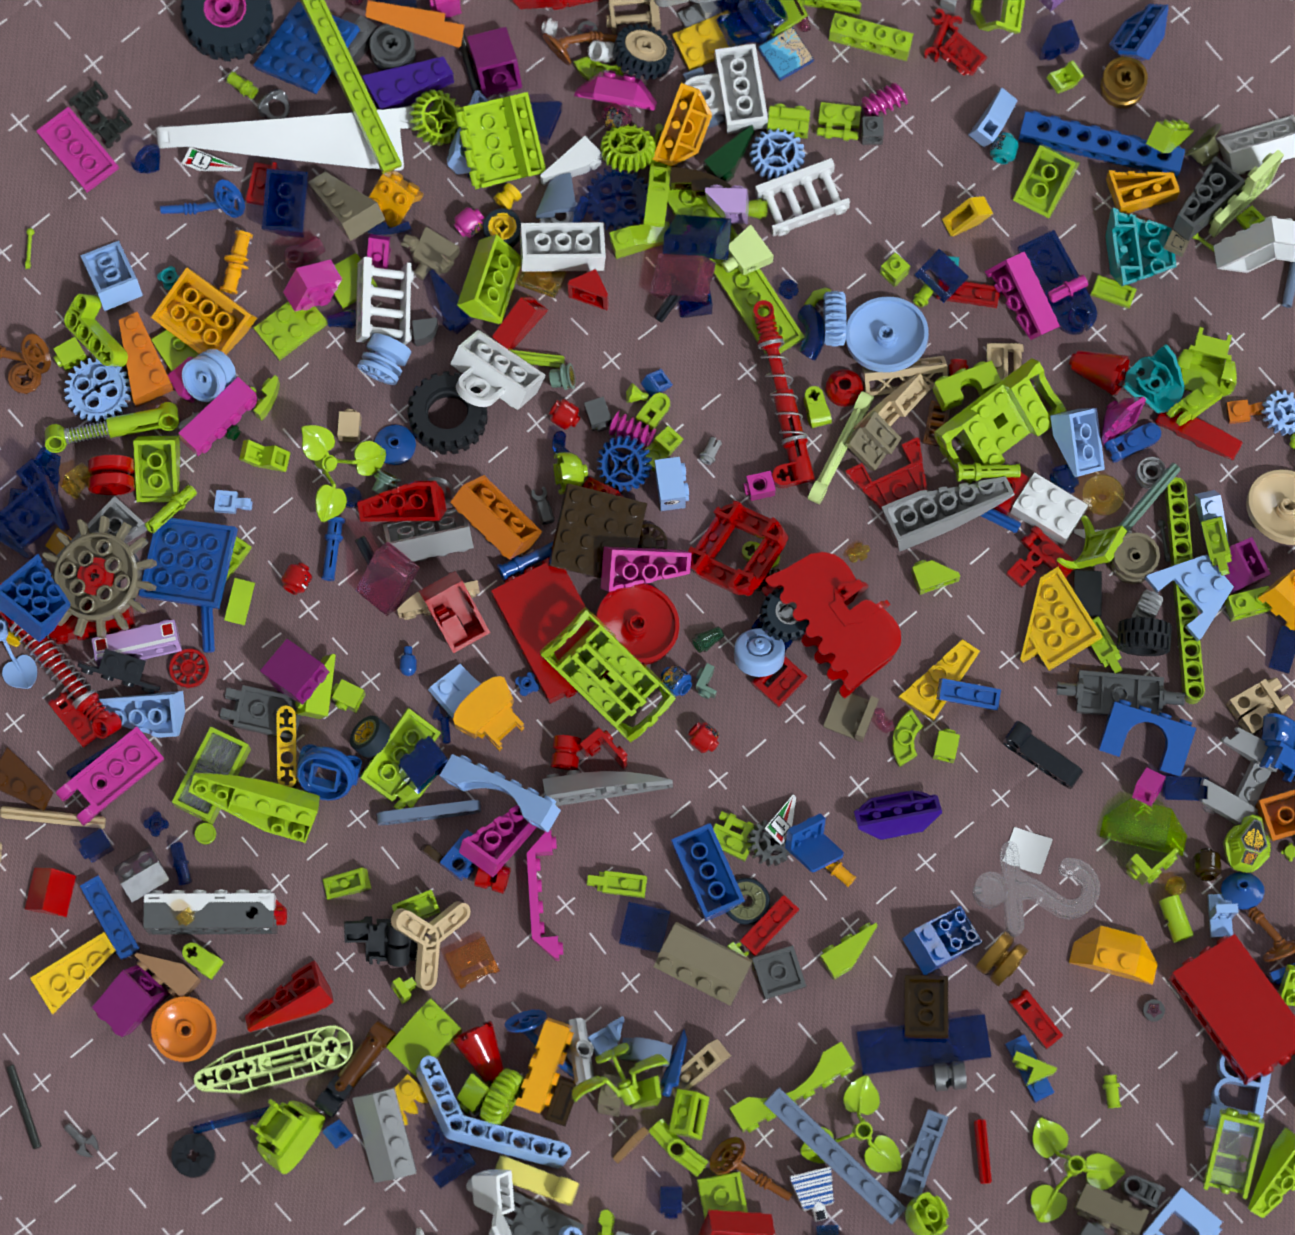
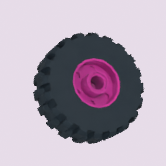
(227, 26)

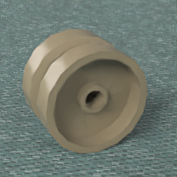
(1138, 547)

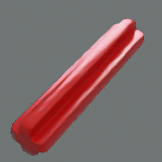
(982, 1151)

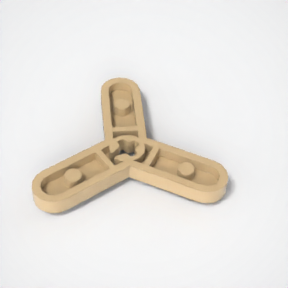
(428, 950)

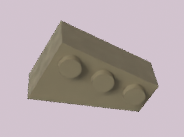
(1110, 1211)

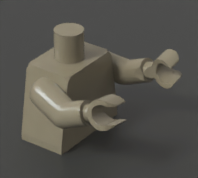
(431, 252)

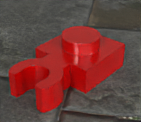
(1023, 570)

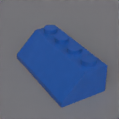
(707, 872)

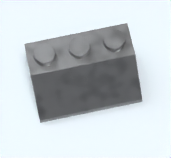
(362, 40)

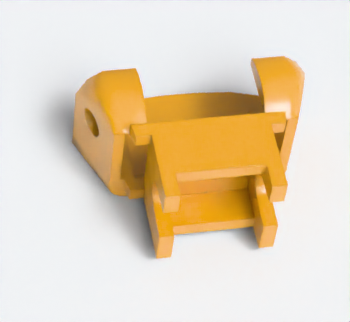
(488, 712)

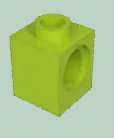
(895, 269)
(69, 354)
(946, 745)

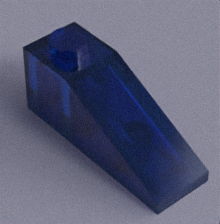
(453, 316)

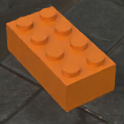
(496, 517)

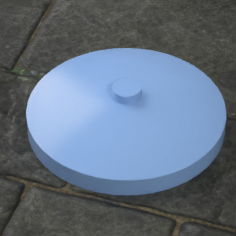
(887, 334)

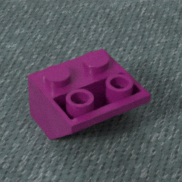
(1246, 565)

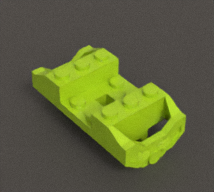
(1001, 417)
(630, 678)

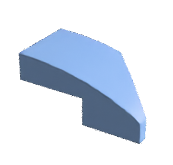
(607, 1037)

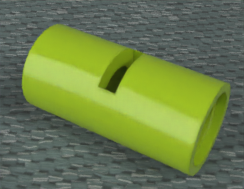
(1177, 918)

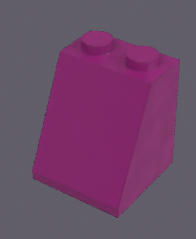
(495, 62)
(294, 672)
(130, 1000)

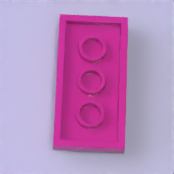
(77, 149)

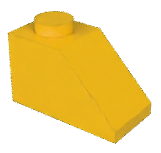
(967, 215)

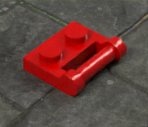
(783, 686)

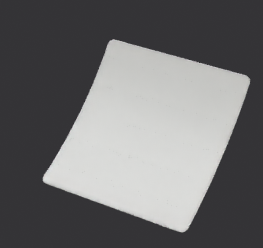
(1032, 849)

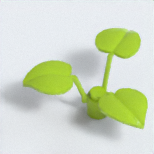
(315, 445)
(626, 1089)
(883, 1153)
(1101, 1170)

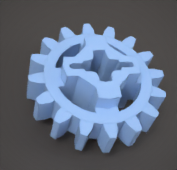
(1280, 413)

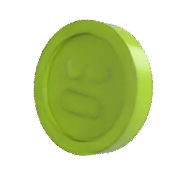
(205, 833)

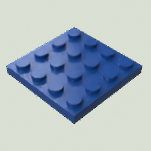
(297, 53)
(190, 562)

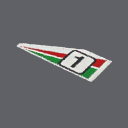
(205, 162)
(782, 821)

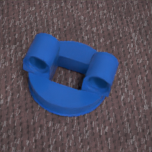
(347, 771)

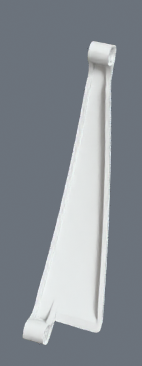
(316, 138)

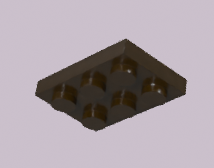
(926, 1006)

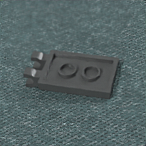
(257, 711)

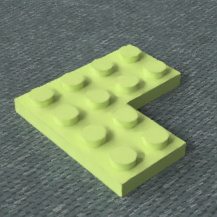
(1254, 185)

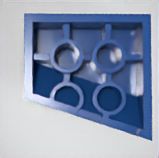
(33, 599)

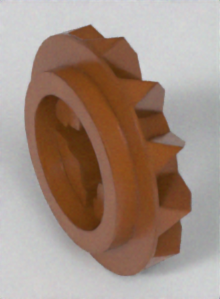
(15, 381)

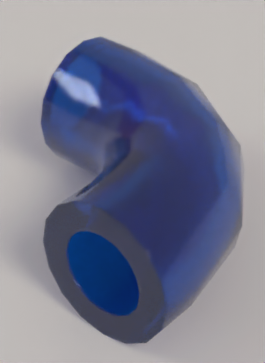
(815, 331)

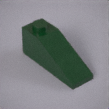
(727, 159)

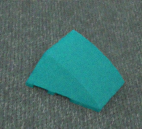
(1136, 248)

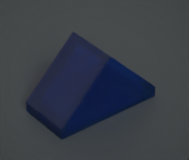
(693, 309)

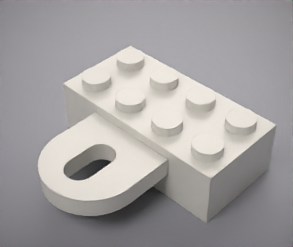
(735, 89)
(562, 245)
(494, 371)

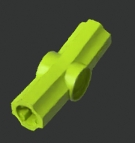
(688, 1158)

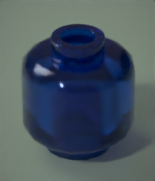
(1064, 478)

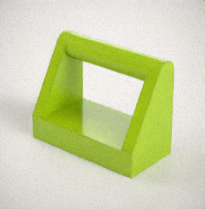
(685, 1113)

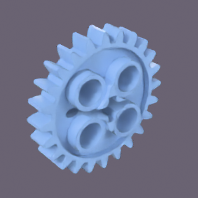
(107, 405)

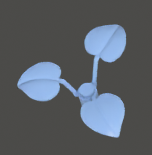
(21, 671)

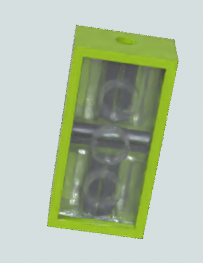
(216, 755)

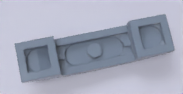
(923, 1154)

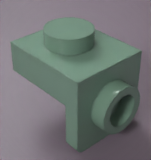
(703, 677)

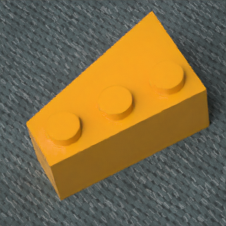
(1141, 190)

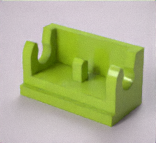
(422, 905)

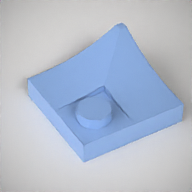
(453, 688)

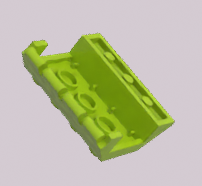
(500, 140)

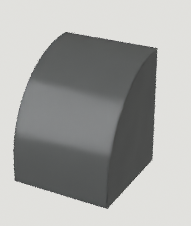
(424, 330)

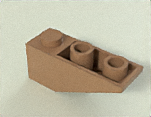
(174, 975)

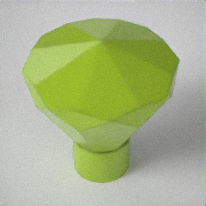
(635, 394)

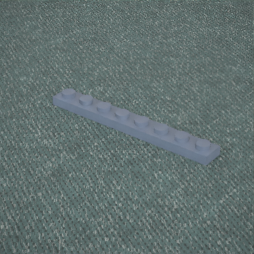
(834, 1156)

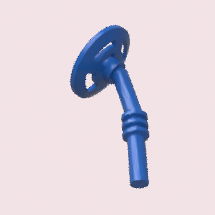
(224, 201)
(527, 1026)

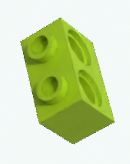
(1246, 604)

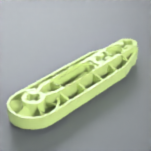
(263, 1066)

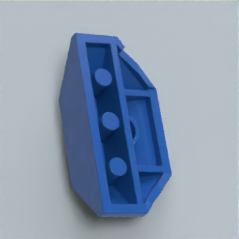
(1141, 33)

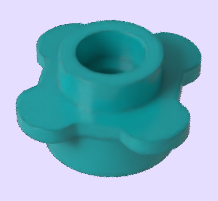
(168, 272)

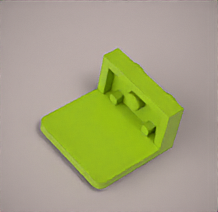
(1143, 873)

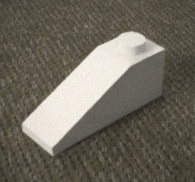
(576, 160)

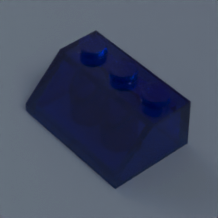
(285, 202)
(698, 236)

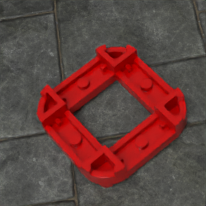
(738, 581)

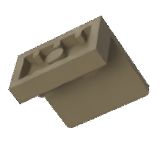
(851, 715)

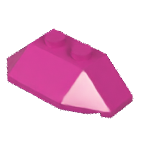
(617, 89)

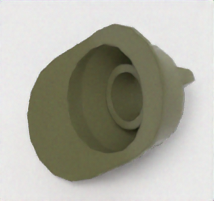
(1206, 147)

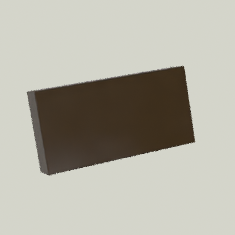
(561, 1103)

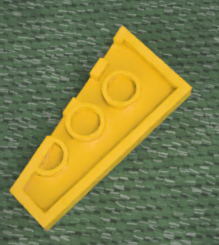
(69, 973)

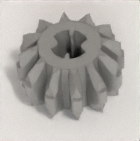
(1148, 604)

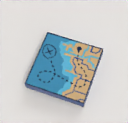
(785, 54)

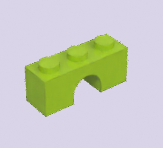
(948, 389)

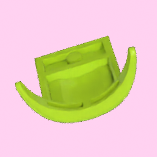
(1098, 546)

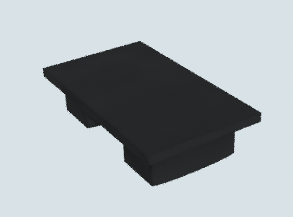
(1089, 590)

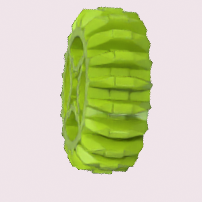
(440, 105)
(628, 142)
(502, 1097)

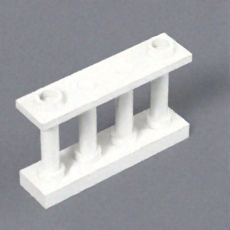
(805, 178)
(366, 310)

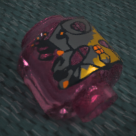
(616, 116)

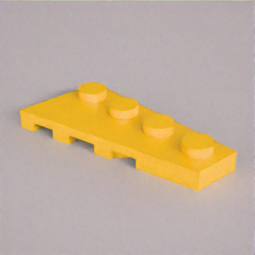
(952, 666)

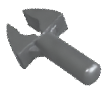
(81, 1140)

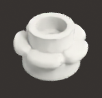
(549, 27)

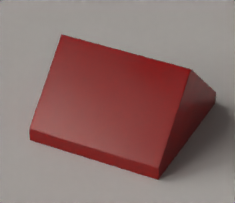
(589, 290)
(50, 892)

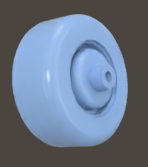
(758, 653)

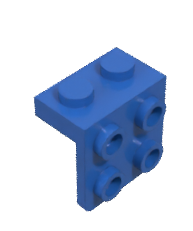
(811, 845)

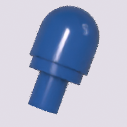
(408, 662)

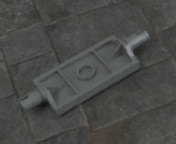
(1099, 689)

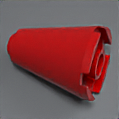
(1101, 369)
(481, 1050)

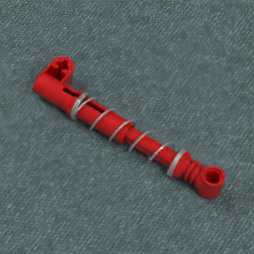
(784, 401)

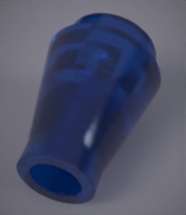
(343, 319)

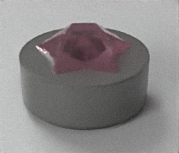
(587, 26)
(1153, 1010)

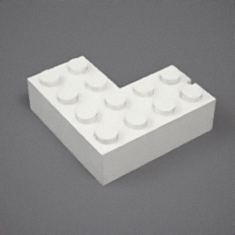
(1257, 245)

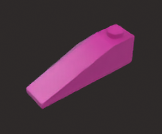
(1121, 417)

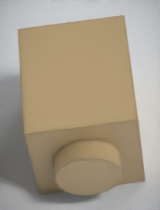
(349, 426)

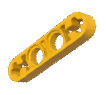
(286, 747)

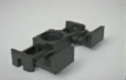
(87, 107)

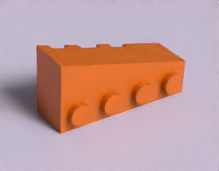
(144, 366)

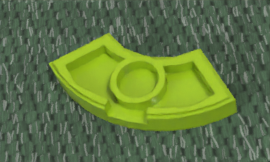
(589, 68)
(904, 738)

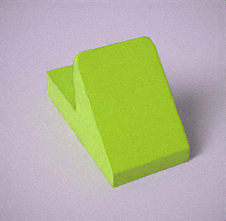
(1039, 1069)

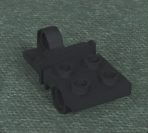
(381, 941)

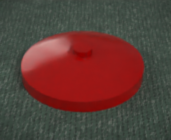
(641, 621)

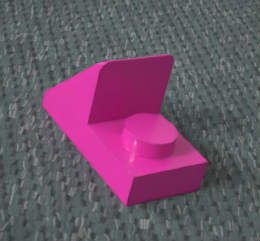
(379, 250)

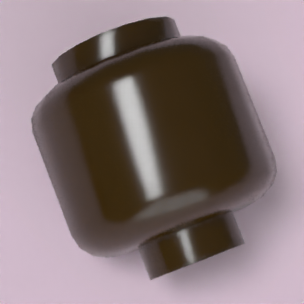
(1207, 864)

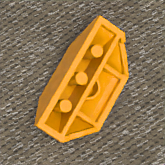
(684, 127)
(1115, 954)

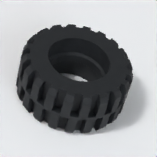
(439, 438)

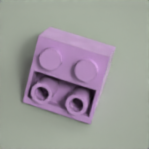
(729, 202)

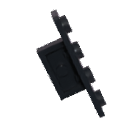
(121, 667)

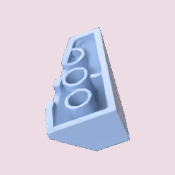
(456, 158)
(152, 713)

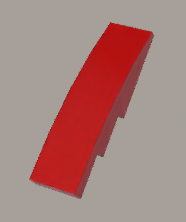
(1203, 435)

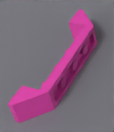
(542, 847)

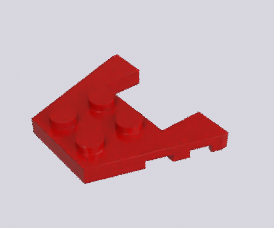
(896, 484)

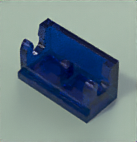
(1184, 788)

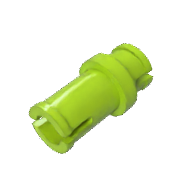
(245, 87)
(1112, 1092)

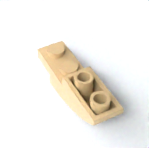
(416, 605)

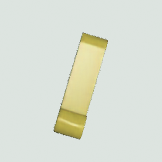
(539, 1182)

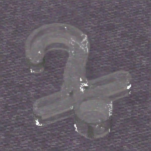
(1015, 886)

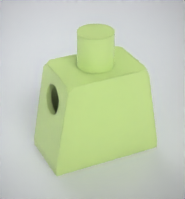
(747, 253)

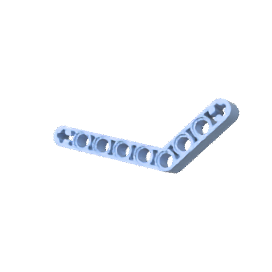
(485, 1129)

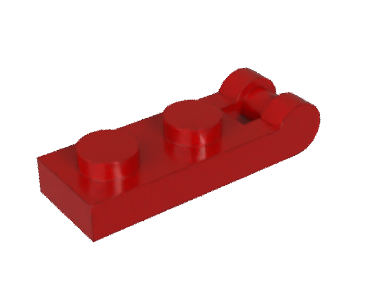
(1047, 550)
(73, 720)
(1036, 1019)

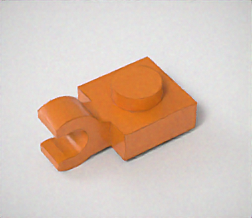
(1240, 411)

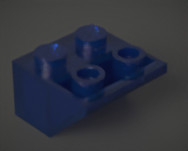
(422, 764)

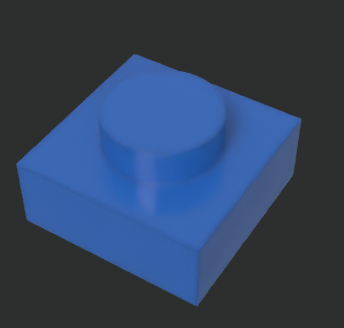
(337, 1133)

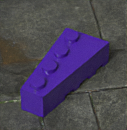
(403, 84)

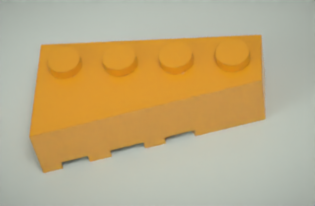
(1282, 598)

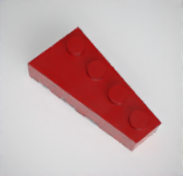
(64, 633)

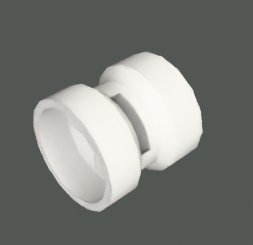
(601, 51)

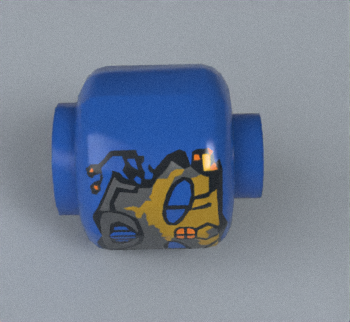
(676, 680)

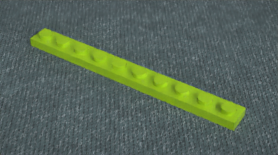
(352, 85)

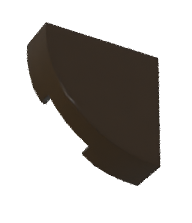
(430, 852)

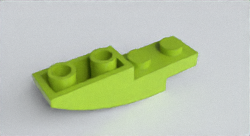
(657, 194)

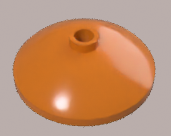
(168, 1026)

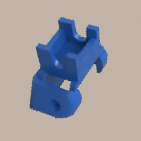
(1280, 740)

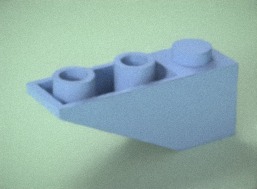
(993, 118)
(1209, 506)

